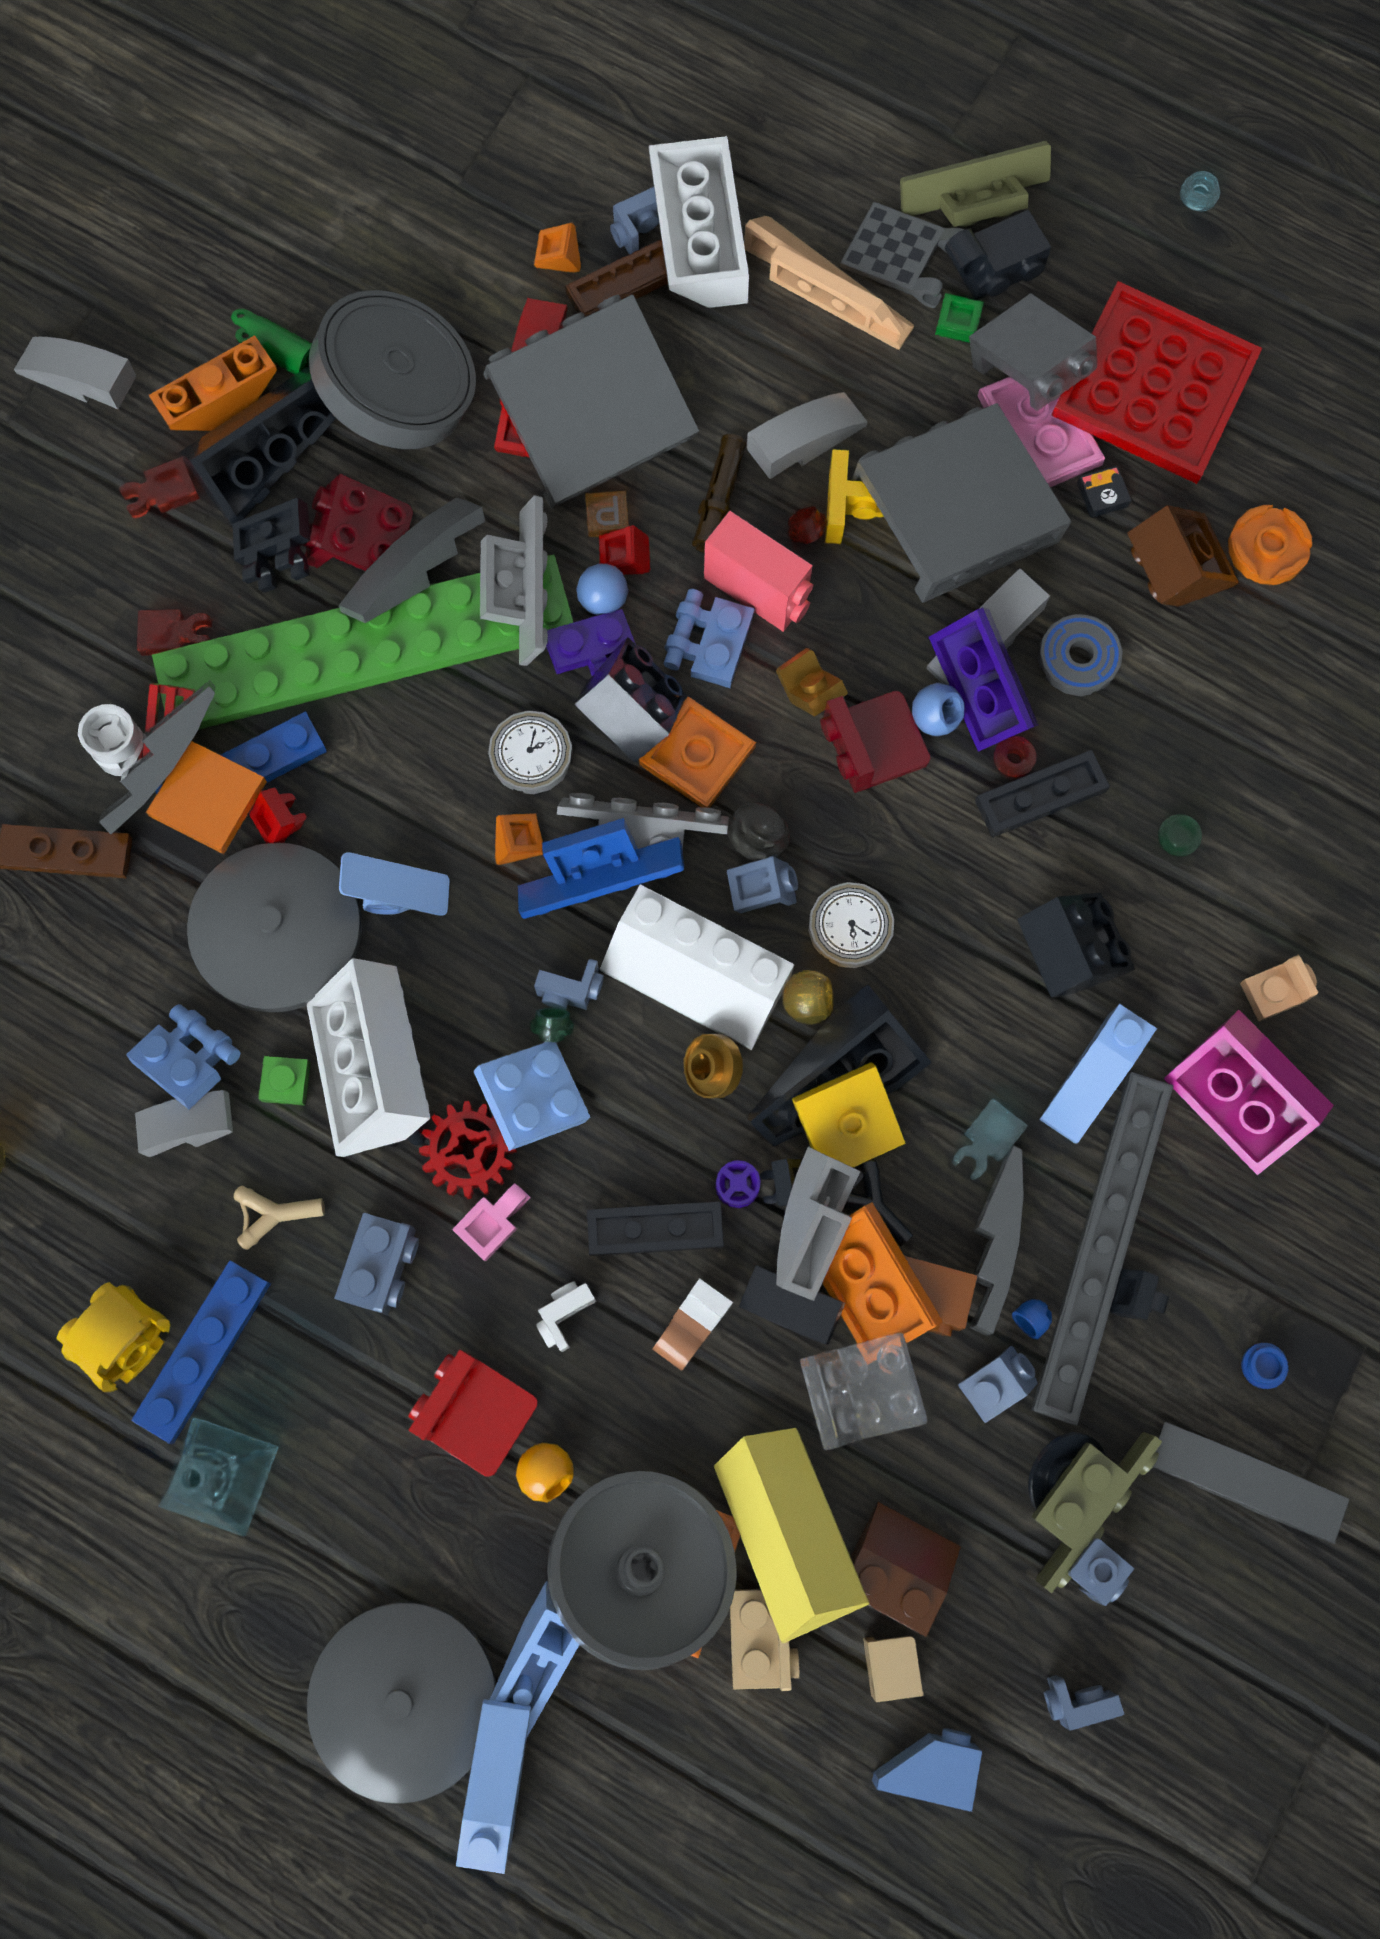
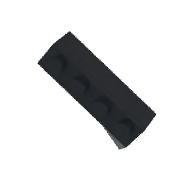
(258, 445)

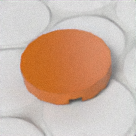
(1270, 545)

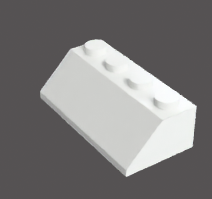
(700, 221)
(696, 967)
(367, 1058)

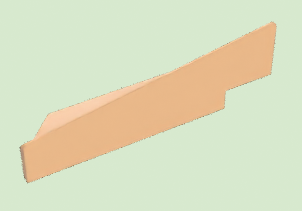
(822, 283)

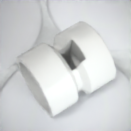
(111, 738)

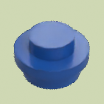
(1264, 1365)

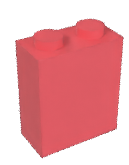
(758, 571)

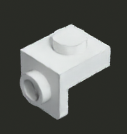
(567, 1302)

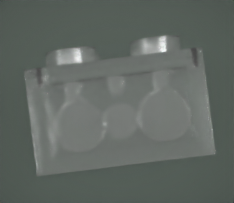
(863, 1391)

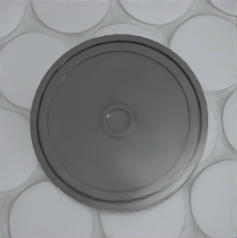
(392, 369)

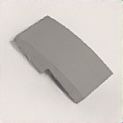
(173, 1124)

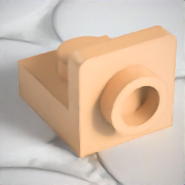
(1280, 988)

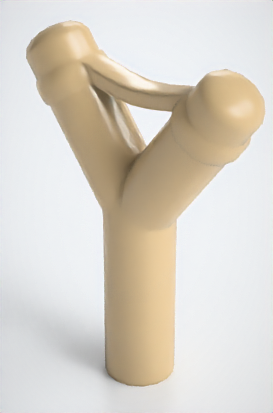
(271, 1214)

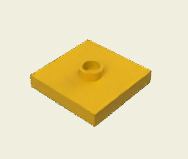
(850, 1117)

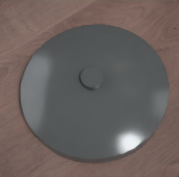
(272, 926)
(641, 1570)
(399, 1701)

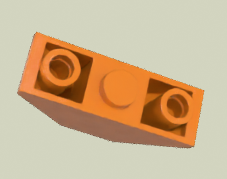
(216, 388)

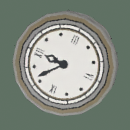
(530, 752)
(851, 925)

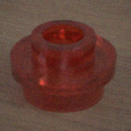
(807, 525)
(1019, 746)

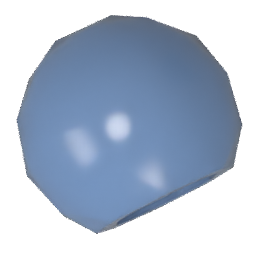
(602, 589)
(938, 709)

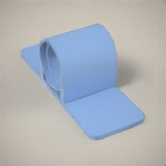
(393, 887)

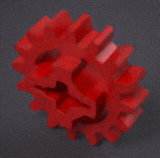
(449, 1158)

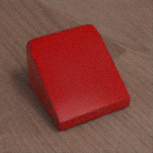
(626, 550)

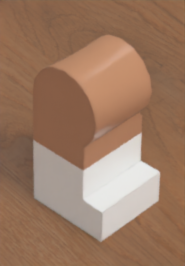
(692, 1324)

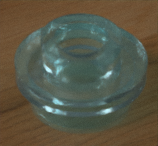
(1203, 183)

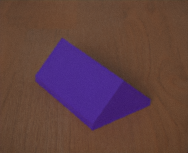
(984, 677)

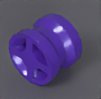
(742, 1178)

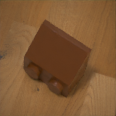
(1181, 556)
(904, 1568)

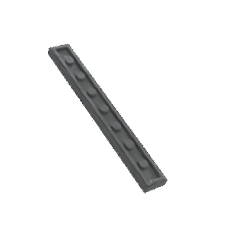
(1102, 1249)

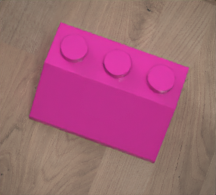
(1249, 1092)

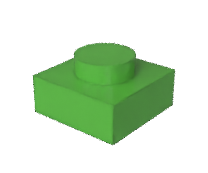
(284, 1080)

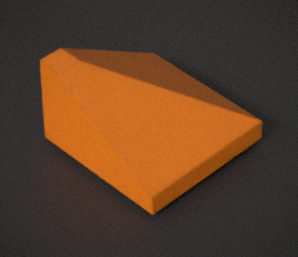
(558, 249)
(517, 838)

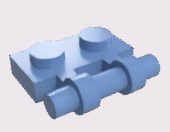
(721, 642)
(177, 1068)

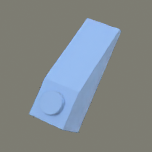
(1098, 1073)
(536, 1658)
(493, 1787)

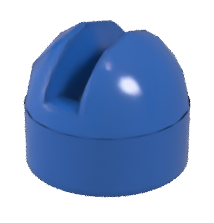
(1033, 1318)

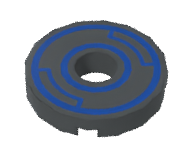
(1090, 635)

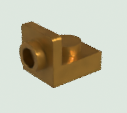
(808, 684)

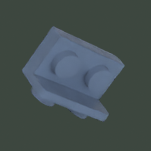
(377, 1263)

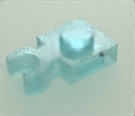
(992, 1135)

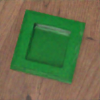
(958, 317)

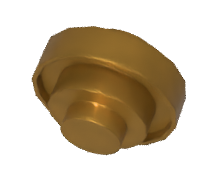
(713, 1065)

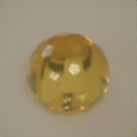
(808, 997)

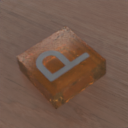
(606, 512)

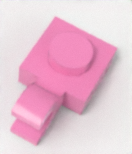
(488, 1224)

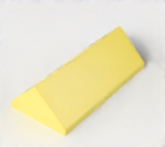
(789, 1532)

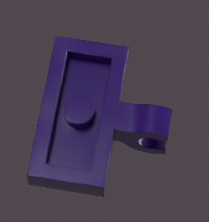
(587, 641)

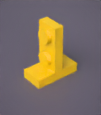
(845, 498)

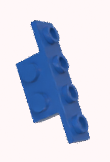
(596, 865)

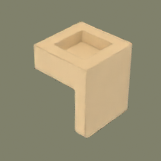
(893, 1668)

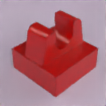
(272, 816)

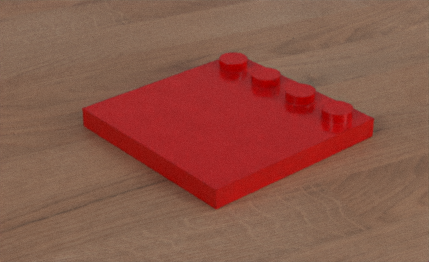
(1159, 383)

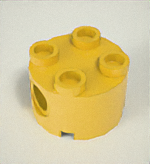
(113, 1336)

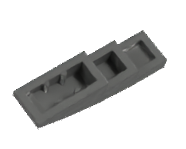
(403, 566)
(166, 743)
(1001, 1225)
(1251, 1483)

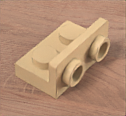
(756, 1648)

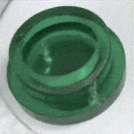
(1180, 835)
(552, 1024)

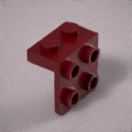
(354, 523)
(874, 739)

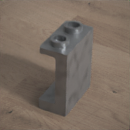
(1035, 349)

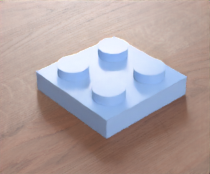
(531, 1094)

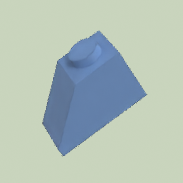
(934, 1770)

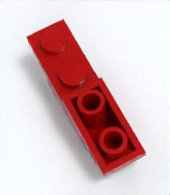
(536, 316)

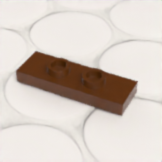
(633, 274)
(64, 851)

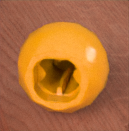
(544, 1472)

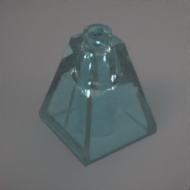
(218, 1476)

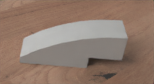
(77, 370)
(804, 433)
(1012, 610)
(813, 1222)

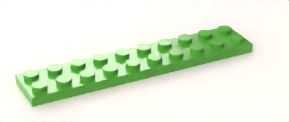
(340, 654)

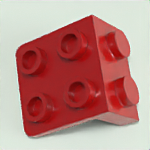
(473, 1413)

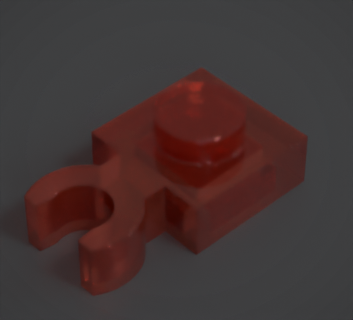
(166, 486)
(168, 630)

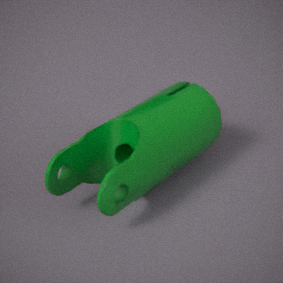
(281, 345)

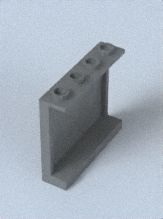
(591, 398)
(963, 499)

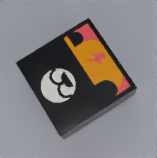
(1104, 491)

